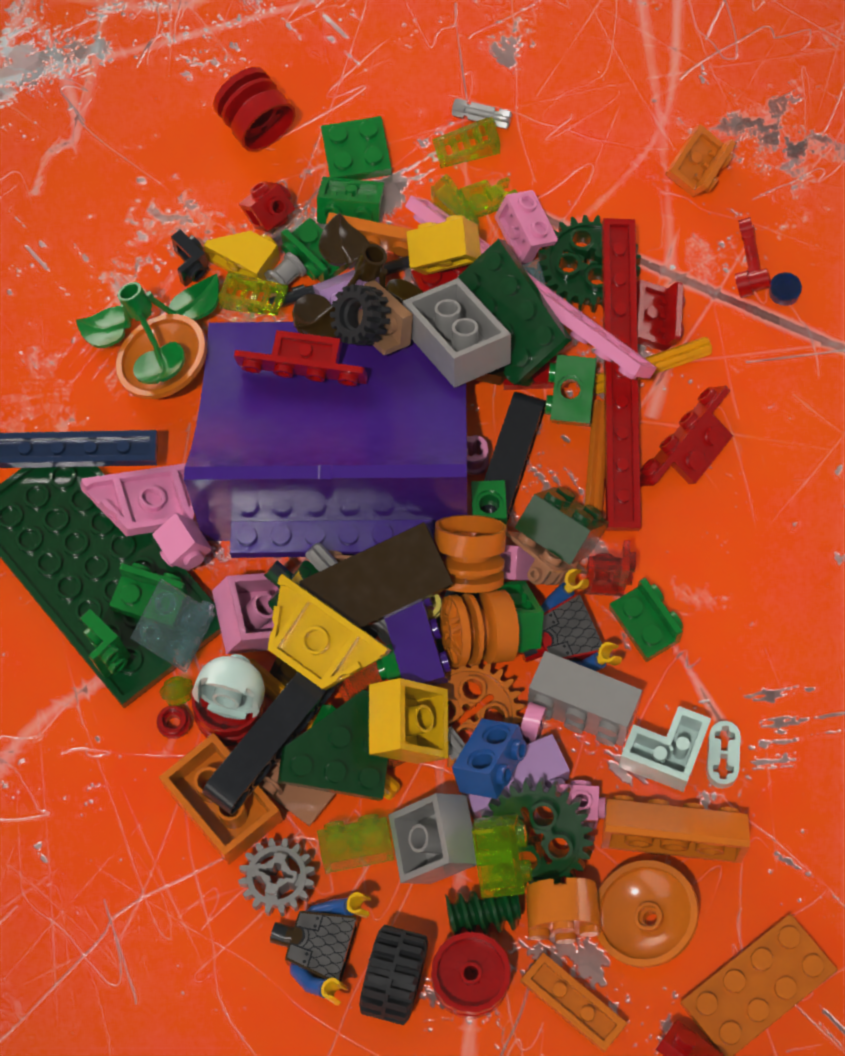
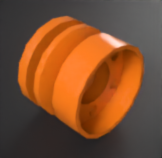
(472, 551)
(479, 628)

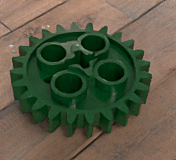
(576, 285)
(565, 824)

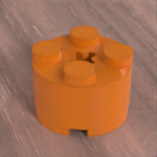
(563, 910)

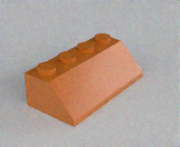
(675, 830)

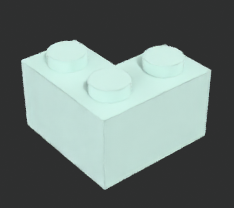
(667, 758)

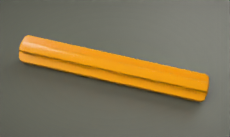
(669, 358)

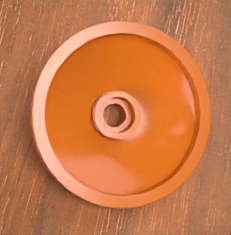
(165, 329)
(635, 894)

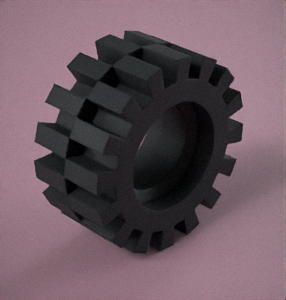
(347, 315)

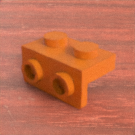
(700, 161)

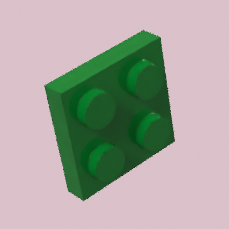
(356, 149)

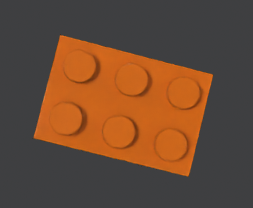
(227, 833)

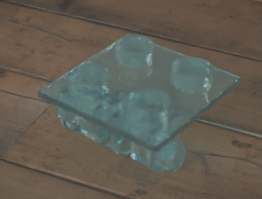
(173, 625)

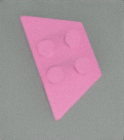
(140, 498)

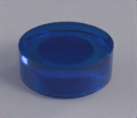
(785, 289)

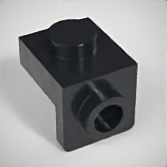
(192, 254)

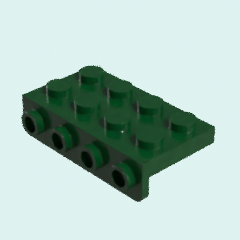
(520, 307)

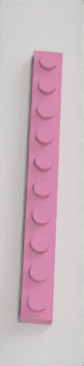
(582, 327)

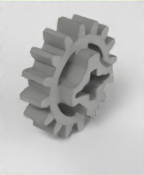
(262, 873)

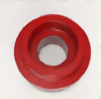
(169, 713)

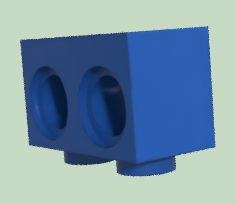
(489, 758)

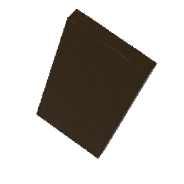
(383, 578)

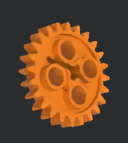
(489, 685)

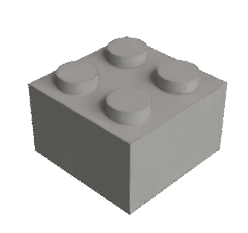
(433, 838)

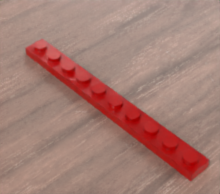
(621, 392)

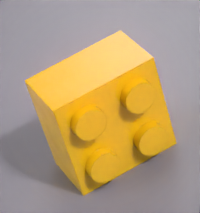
(408, 721)

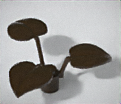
(340, 246)

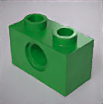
(578, 409)

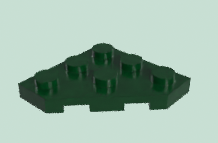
(336, 754)

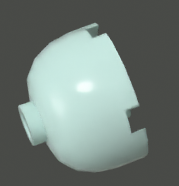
(230, 687)

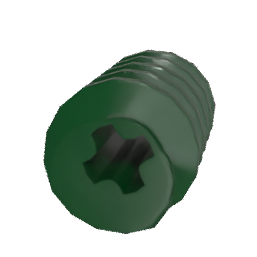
(482, 912)

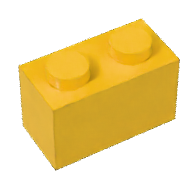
(443, 245)

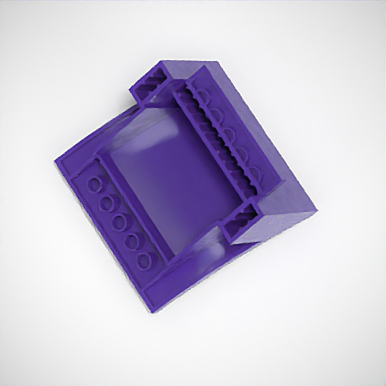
(323, 460)

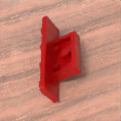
(303, 355)
(694, 442)

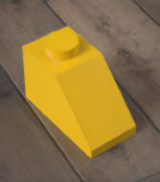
(243, 253)

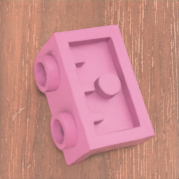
(524, 225)

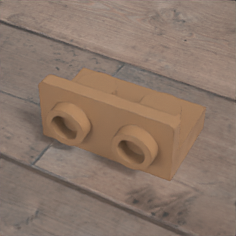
(400, 326)

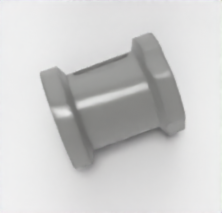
(287, 270)

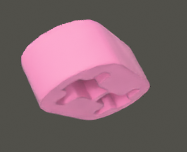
(533, 722)

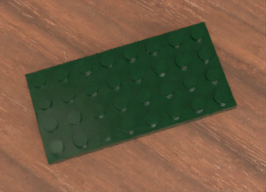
(71, 563)

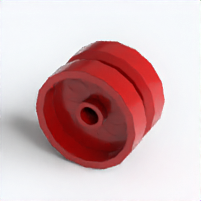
(464, 996)

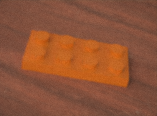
(758, 986)

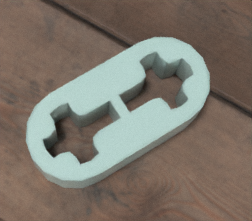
(731, 754)

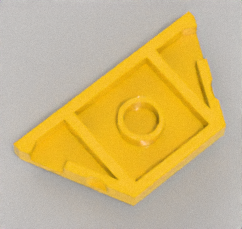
(318, 638)

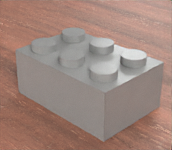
(458, 332)
(585, 699)

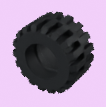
(393, 974)

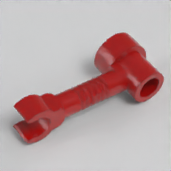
(752, 278)

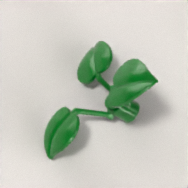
(163, 362)

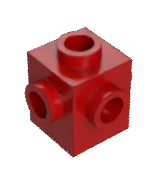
(267, 205)

